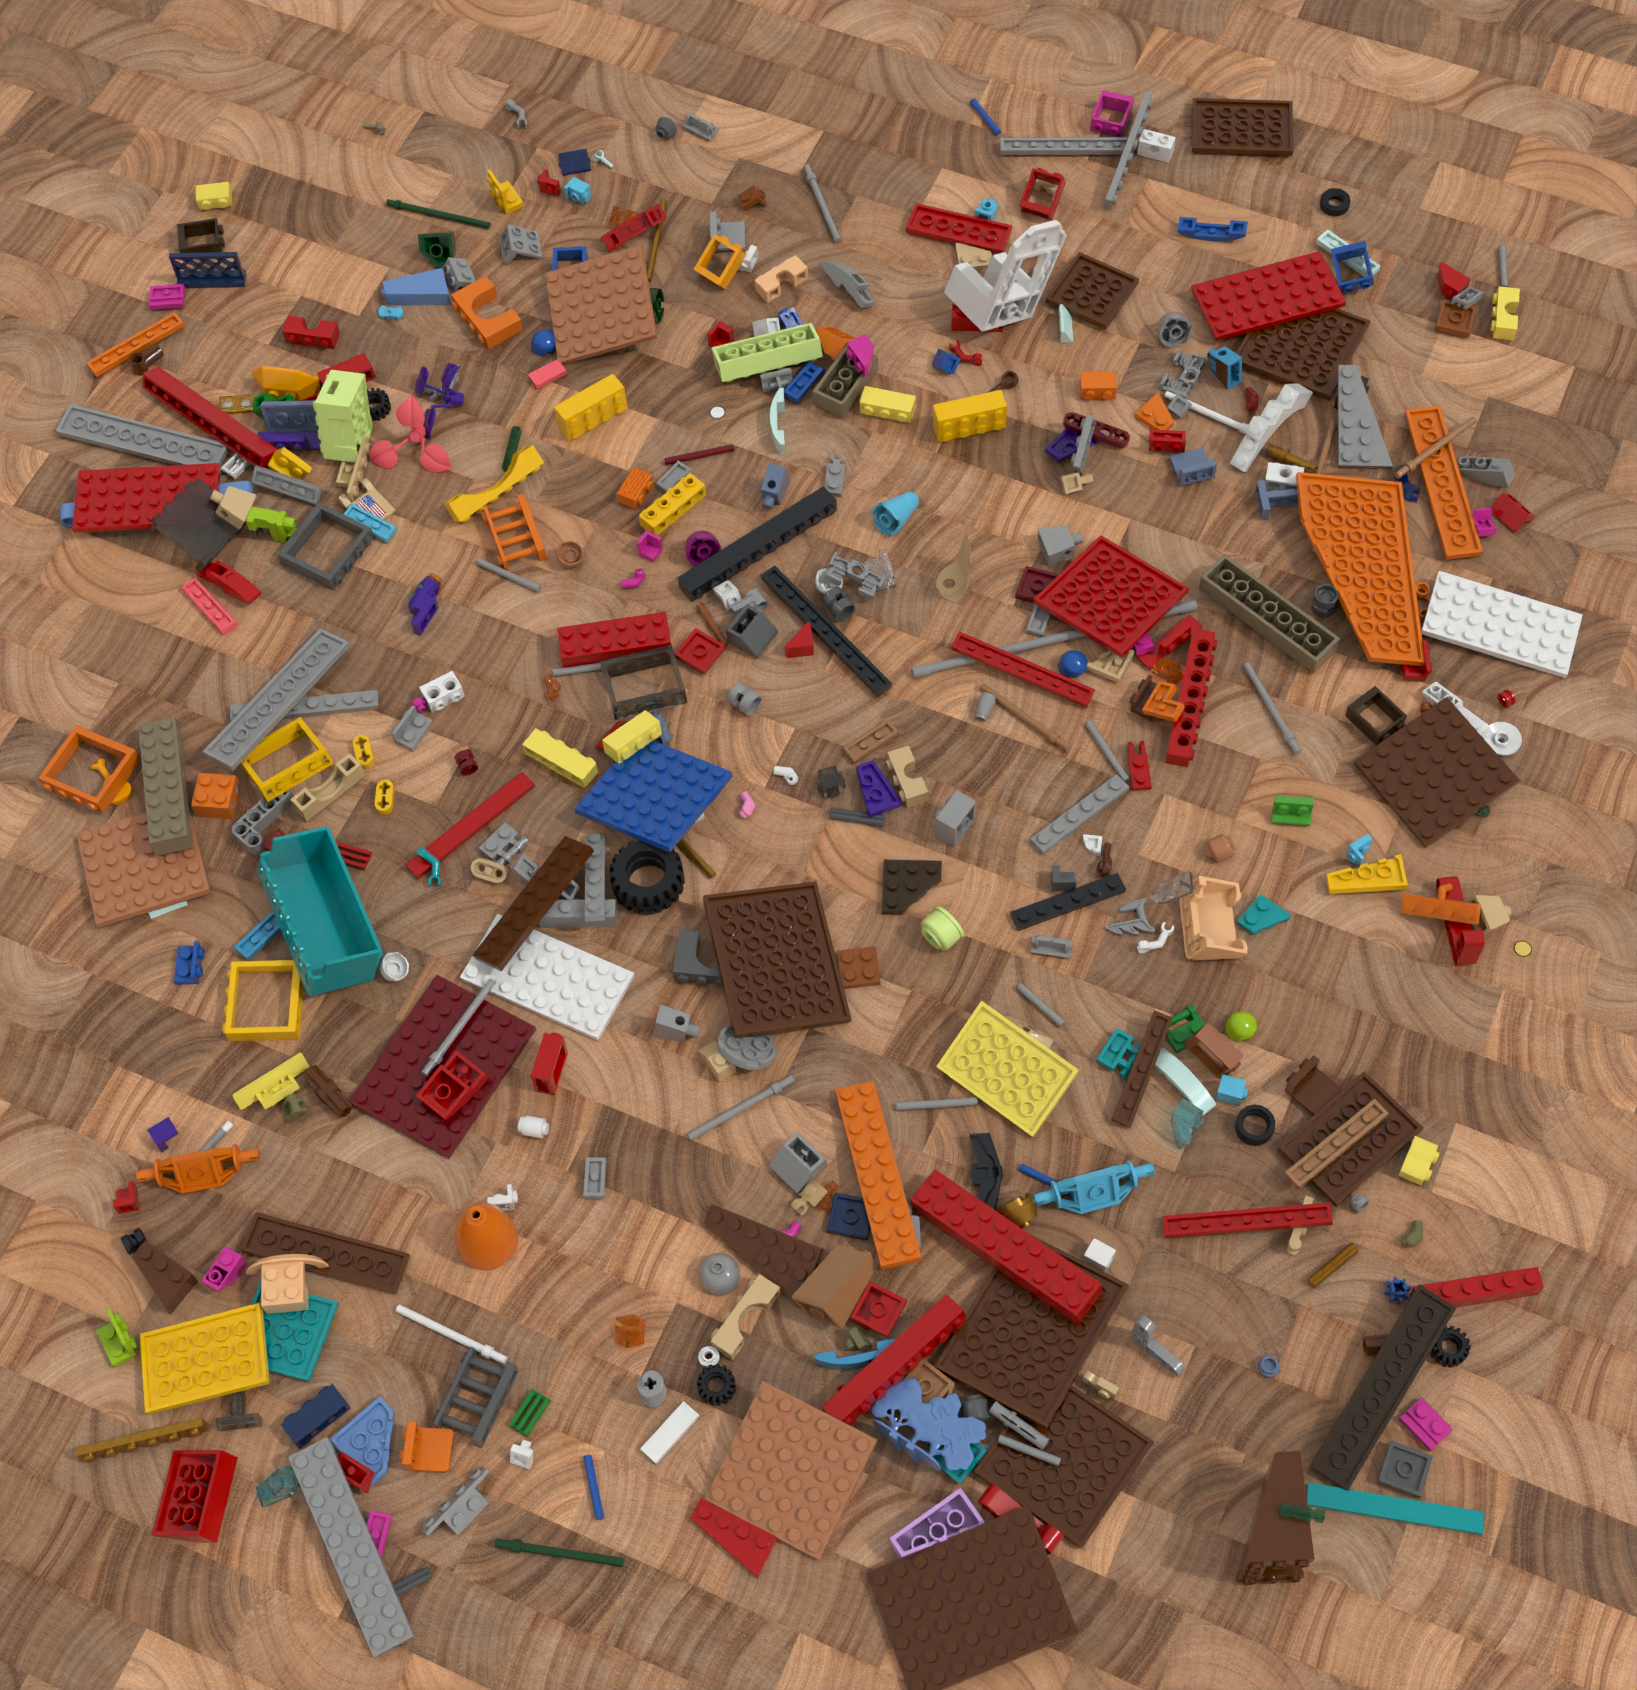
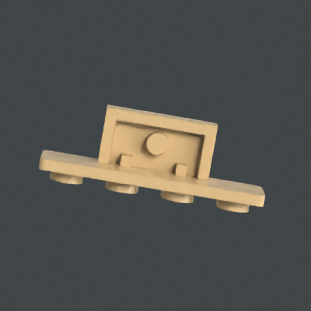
(352, 472)

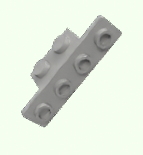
(461, 1507)

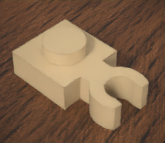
(1104, 1387)

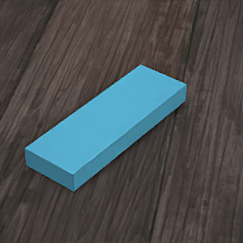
(380, 528)

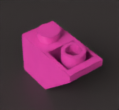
(862, 353)
(224, 1270)

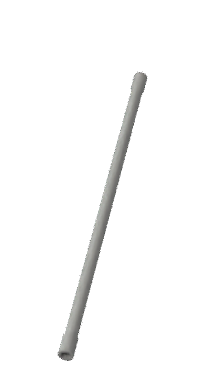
(927, 669)

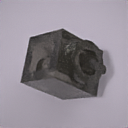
(830, 782)

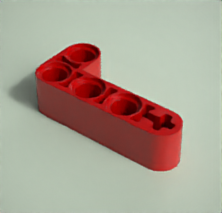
(999, 1503)

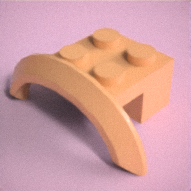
(284, 1281)

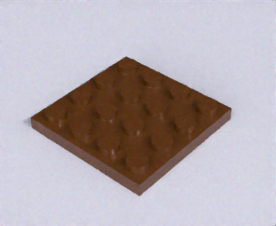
(1092, 290)

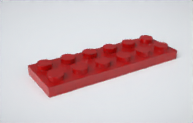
(958, 228)

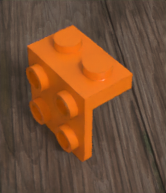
(426, 1448)

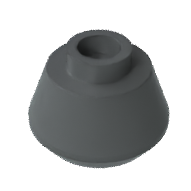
(665, 128)

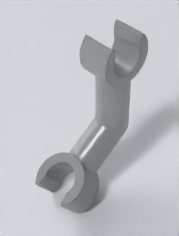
(521, 112)
(436, 394)

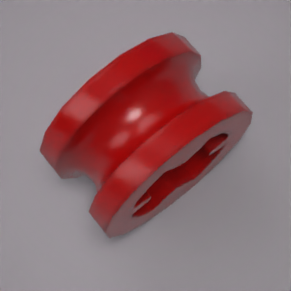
(1506, 698)

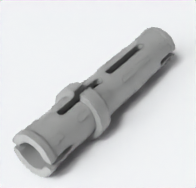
(1017, 1424)

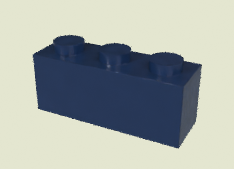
(315, 1415)

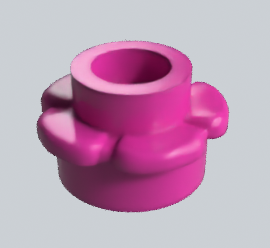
(420, 704)

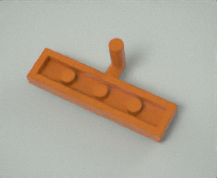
(1440, 907)

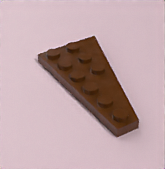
(771, 1252)

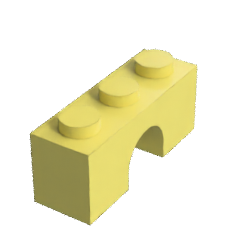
(1506, 301)

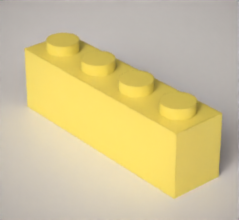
(560, 758)

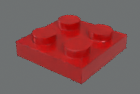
(700, 651)

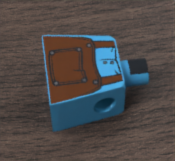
(1226, 366)

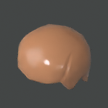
(570, 554)

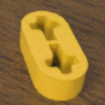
(366, 751)
(380, 797)

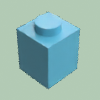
(1231, 1090)

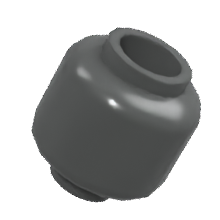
(975, 1407)

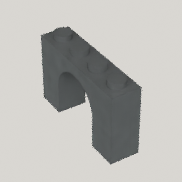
(687, 966)

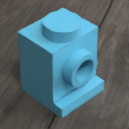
(577, 191)
(987, 208)

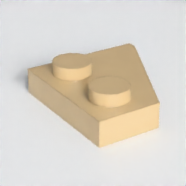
(976, 257)

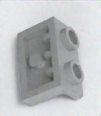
(411, 729)

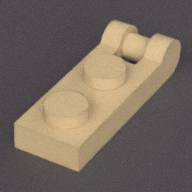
(1294, 1243)

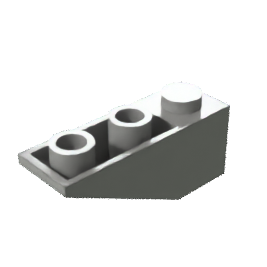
(1487, 470)

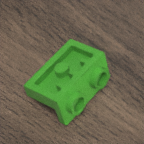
(1292, 810)

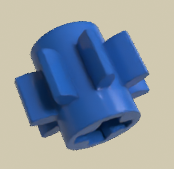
(1400, 1284)

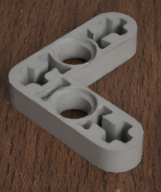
(1143, 1336)

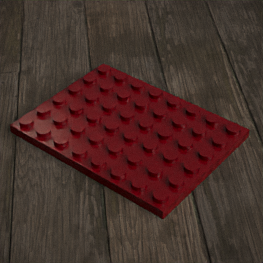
(488, 1040)

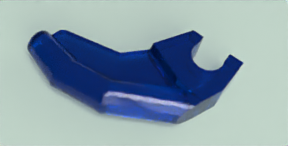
(1408, 488)

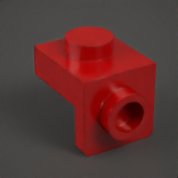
(548, 185)

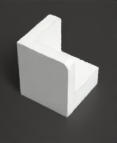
(765, 326)
(1099, 1255)

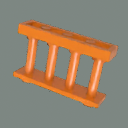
(527, 521)

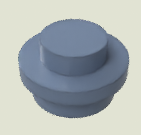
(1268, 1366)

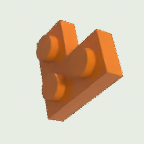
(1160, 703)

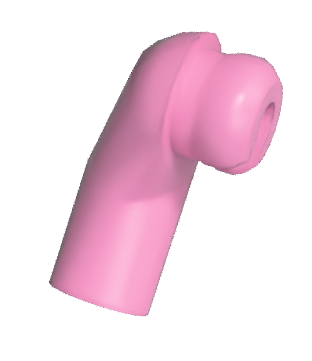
(748, 806)

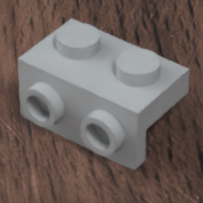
(458, 273)

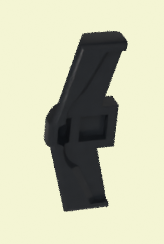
(988, 1171)

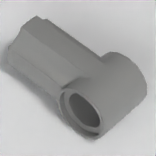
(752, 598)

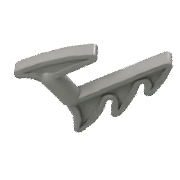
(1128, 926)

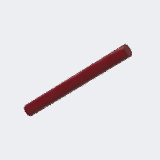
(699, 454)

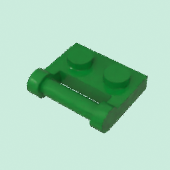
(1180, 1035)

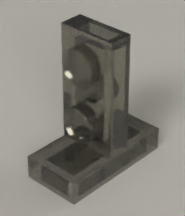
(240, 1419)

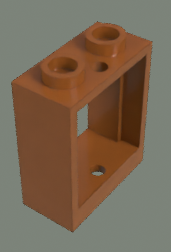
(1214, 1050)

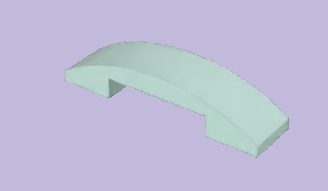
(777, 407)
(1184, 1080)

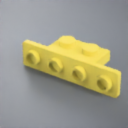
(272, 1085)

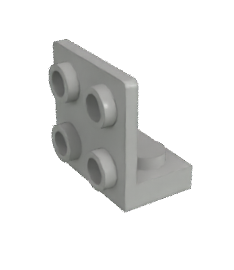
(732, 230)
(521, 241)

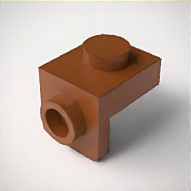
(751, 197)

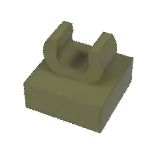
(292, 1108)
(858, 1340)

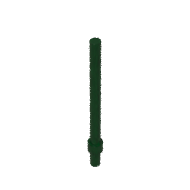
(517, 1546)

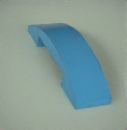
(829, 1360)

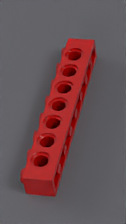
(1205, 641)

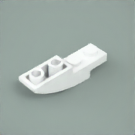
(1437, 692)

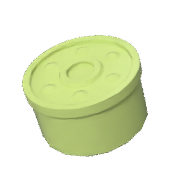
(941, 929)

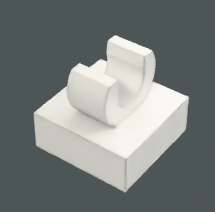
(522, 1454)

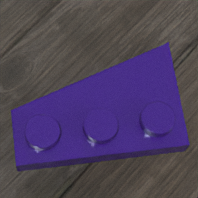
(1065, 445)
(876, 790)

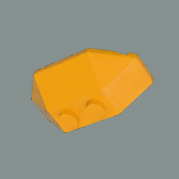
(284, 381)

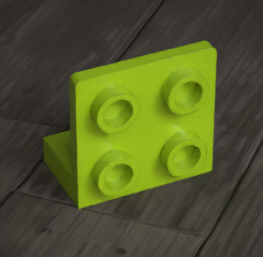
(116, 1340)

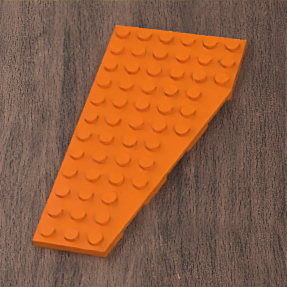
(1366, 553)

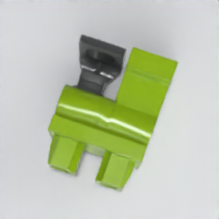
(277, 524)

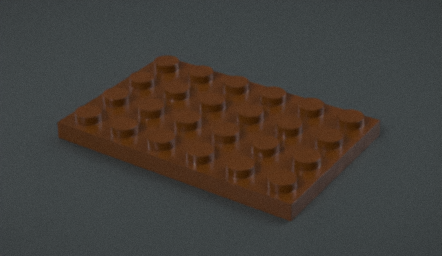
(1242, 126)
(1368, 1153)

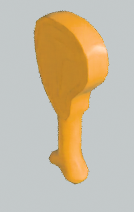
(125, 792)

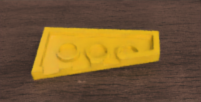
(1379, 876)

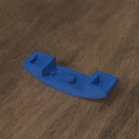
(1212, 232)

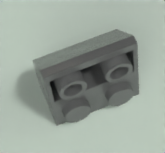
(751, 631)

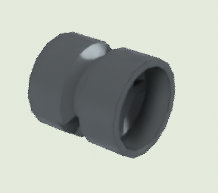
(1324, 600)
(838, 604)

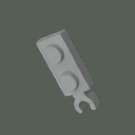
(835, 476)

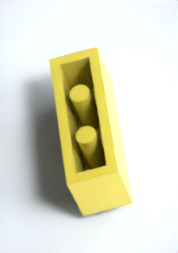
(887, 404)
(632, 736)

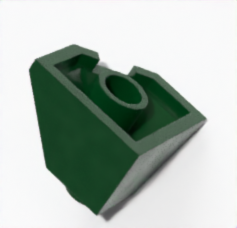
(437, 247)

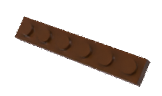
(1142, 1069)

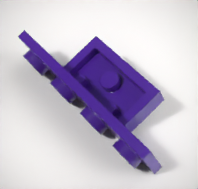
(292, 440)

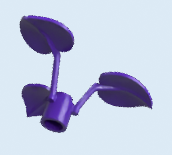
(450, 396)

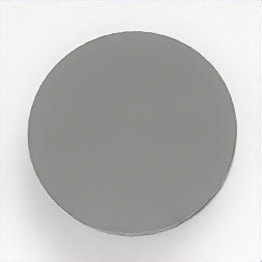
(746, 1052)

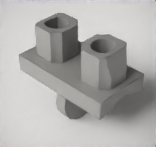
(776, 379)

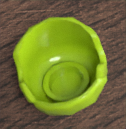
(1241, 1026)

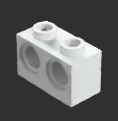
(440, 688)

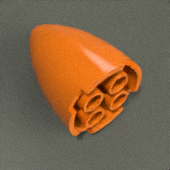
(485, 1236)

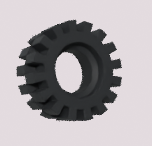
(384, 406)
(1462, 1347)
(716, 1397)

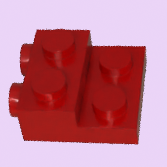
(877, 1309)

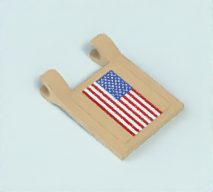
(370, 501)

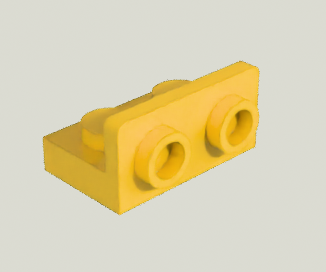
(289, 464)

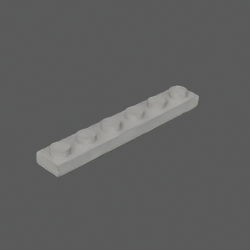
(1079, 814)
(595, 878)

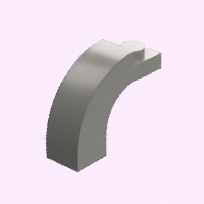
(526, 869)

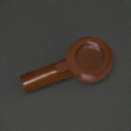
(1009, 380)
(1104, 867)

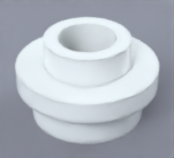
(705, 1362)

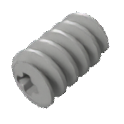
(652, 1388)

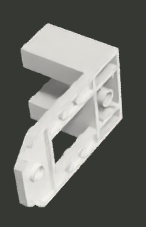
(1006, 290)

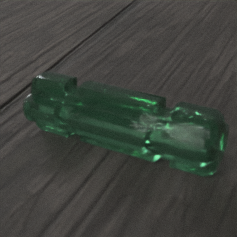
(1302, 1513)

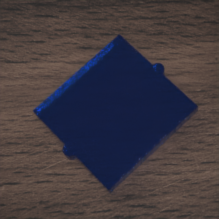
(574, 162)

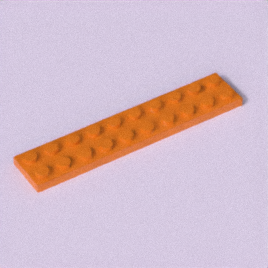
(1443, 484)
(878, 1175)

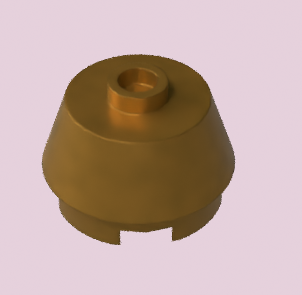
(1020, 1210)

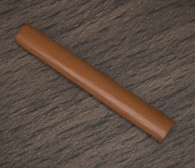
(713, 626)

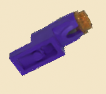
(423, 602)

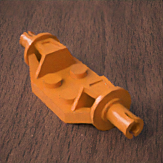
(198, 1169)

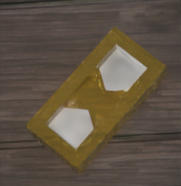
(236, 403)

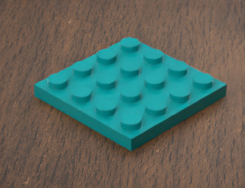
(297, 1337)

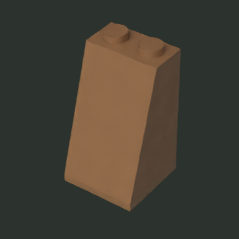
(836, 1285)

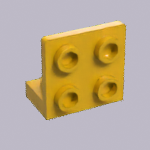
(504, 193)

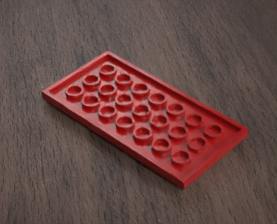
(1268, 296)
(133, 495)

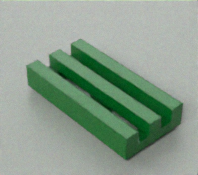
(539, 1397)

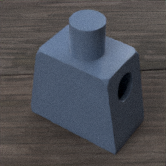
(774, 485)

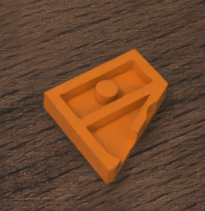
(1155, 414)

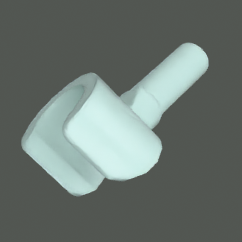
(600, 153)

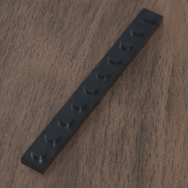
(826, 631)

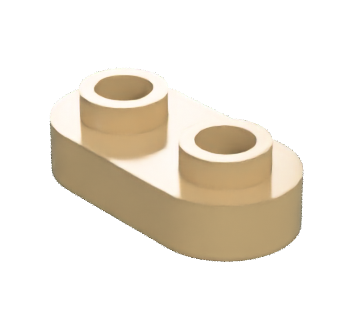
(491, 870)

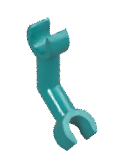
(435, 865)

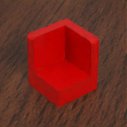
(720, 335)
(127, 1199)

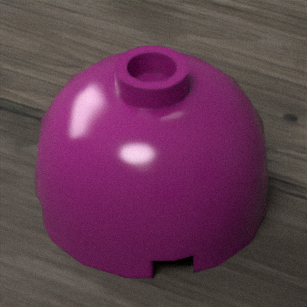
(701, 546)

